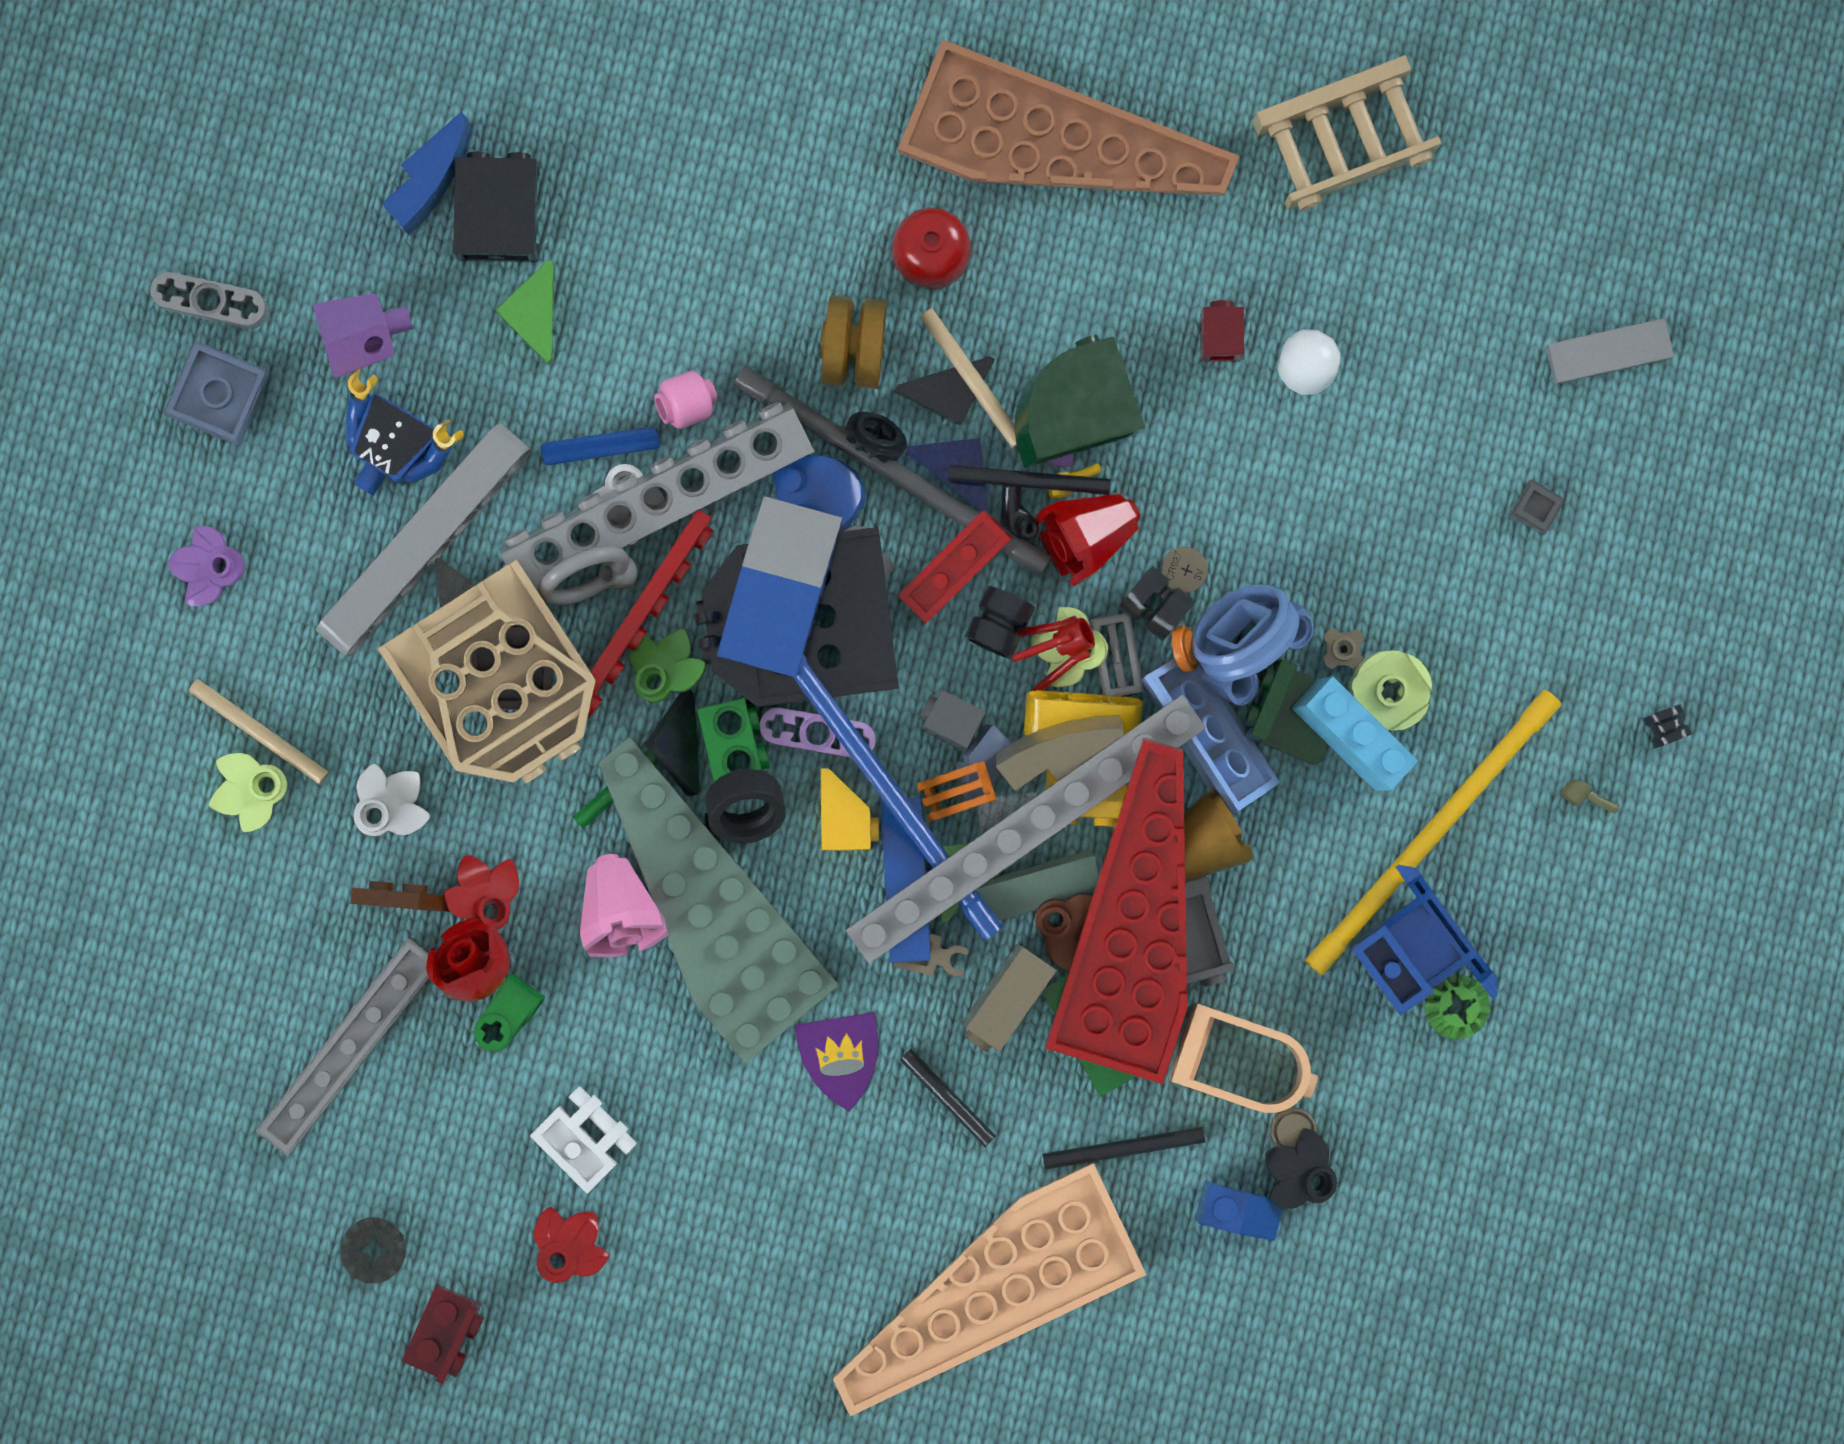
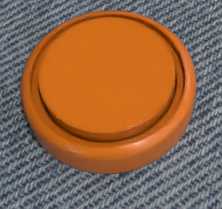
(1183, 649)

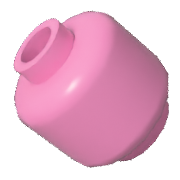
(685, 399)

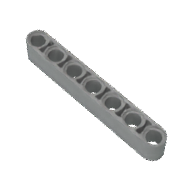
(423, 540)

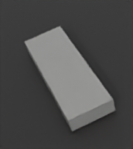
(1609, 351)

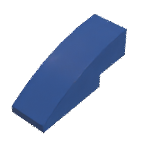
(430, 174)

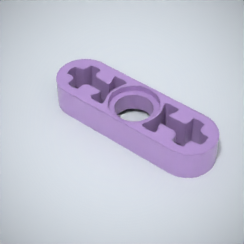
(809, 718)

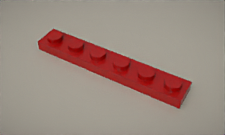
(649, 603)

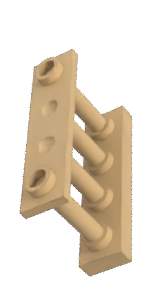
(1352, 94)

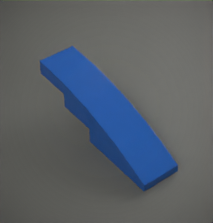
(902, 867)

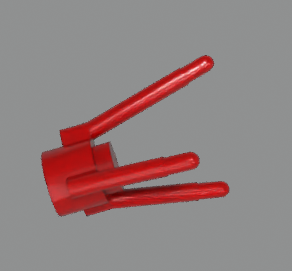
(1072, 638)

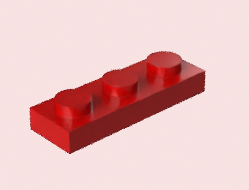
(954, 566)

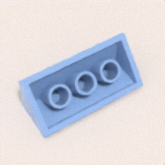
(1220, 751)

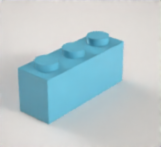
(1354, 734)

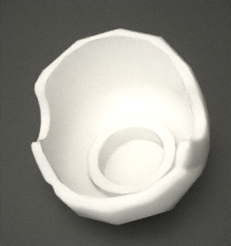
(1309, 362)

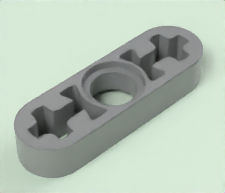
(183, 283)

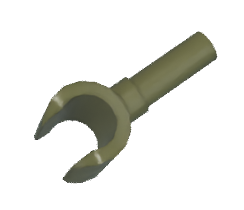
(1577, 791)

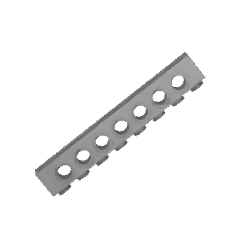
(788, 446)

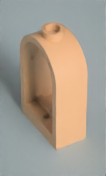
(1193, 1046)

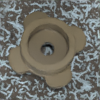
(1336, 658)

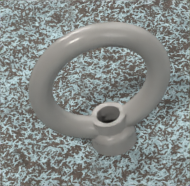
(616, 571)

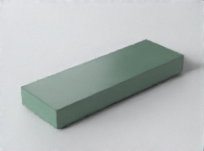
(1030, 887)

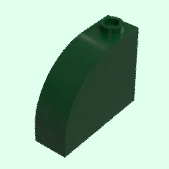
(1076, 404)

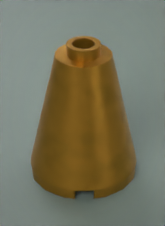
(1212, 838)

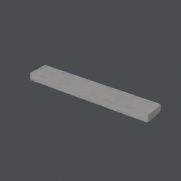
(347, 1048)

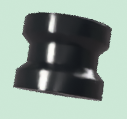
(1667, 726)

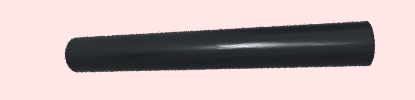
(947, 1097)

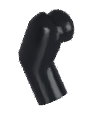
(1015, 516)

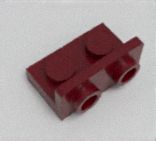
(442, 1334)

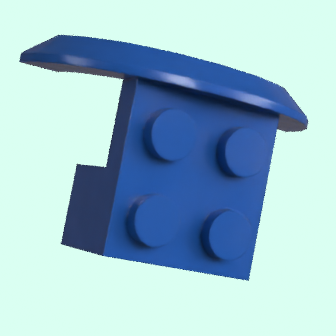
(1418, 948)

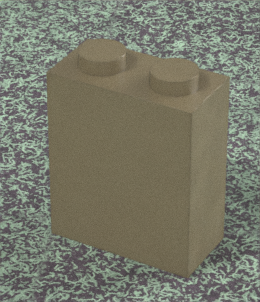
(1007, 999)

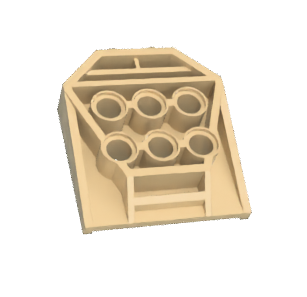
(516, 741)

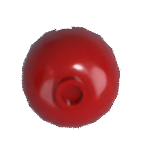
(931, 248)
(469, 961)

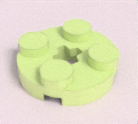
(1392, 667)

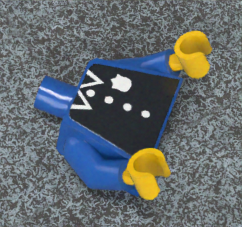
(391, 439)

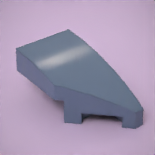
(983, 748)

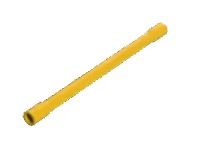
(1530, 722)

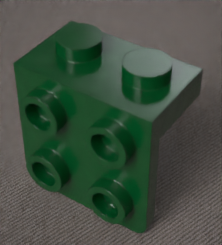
(1275, 722)

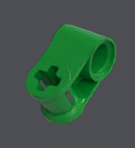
(513, 1008)

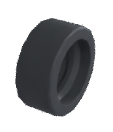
(741, 786)

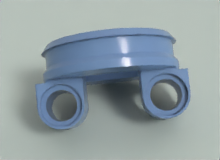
(1232, 667)

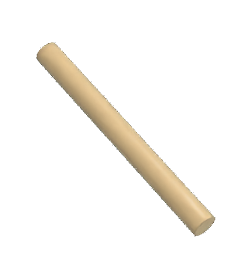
(970, 375)
(258, 731)

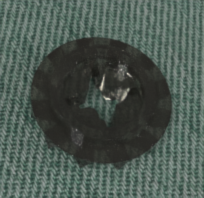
(359, 1263)

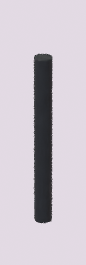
(1029, 479)
(1123, 1148)

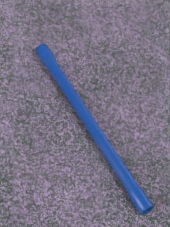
(972, 905)

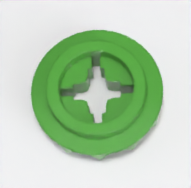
(1450, 1024)

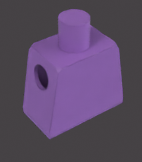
(358, 331)

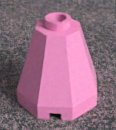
(618, 910)

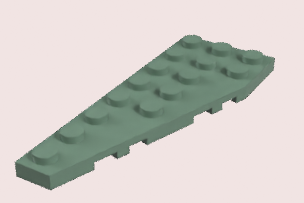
(727, 938)

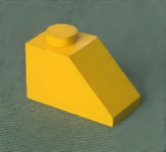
(844, 817)

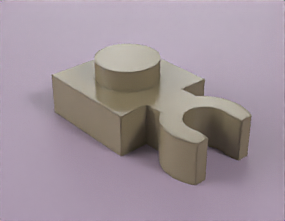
(938, 957)

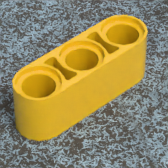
(1053, 707)

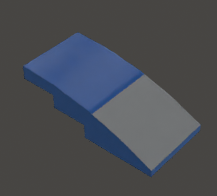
(779, 586)

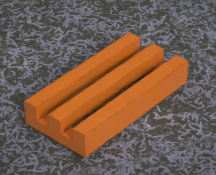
(933, 799)

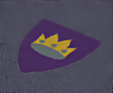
(840, 1055)

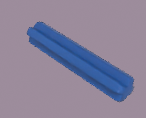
(600, 445)

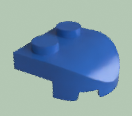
(822, 485)

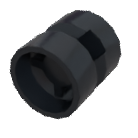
(1170, 610)
(999, 622)

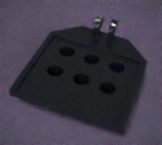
(859, 632)

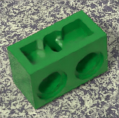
(723, 746)

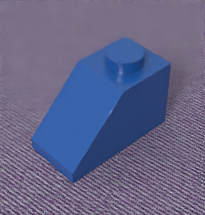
(1238, 1211)

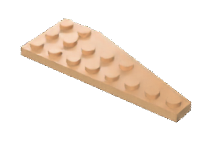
(1021, 1272)

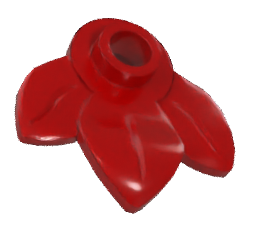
(483, 886)
(571, 1240)

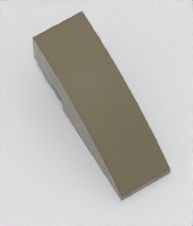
(1057, 748)

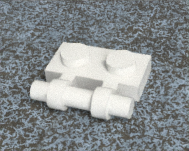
(574, 1148)

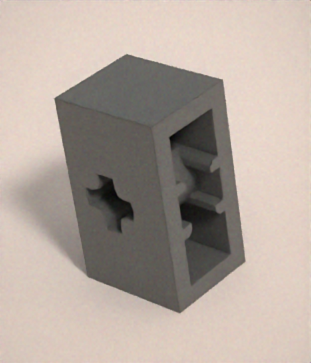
(951, 719)

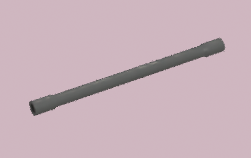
(768, 393)

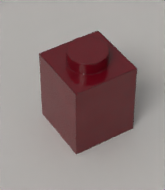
(1221, 332)

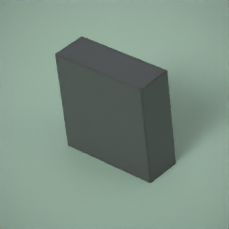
(1537, 507)

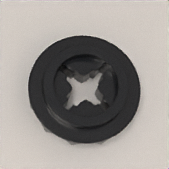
(889, 438)

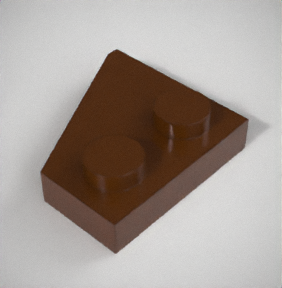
(411, 897)

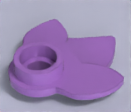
(201, 566)

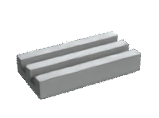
(1122, 690)

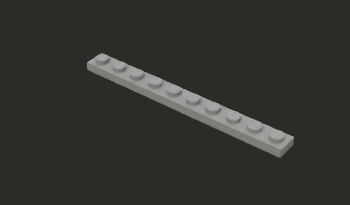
(1019, 832)

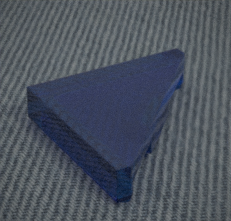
(939, 457)

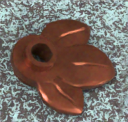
(1062, 936)

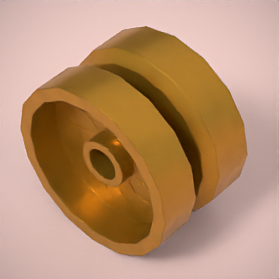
(853, 342)

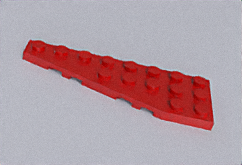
(1131, 961)

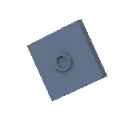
(217, 393)

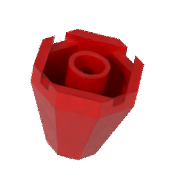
(1086, 532)

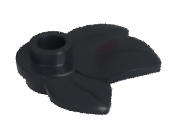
(1295, 1169)

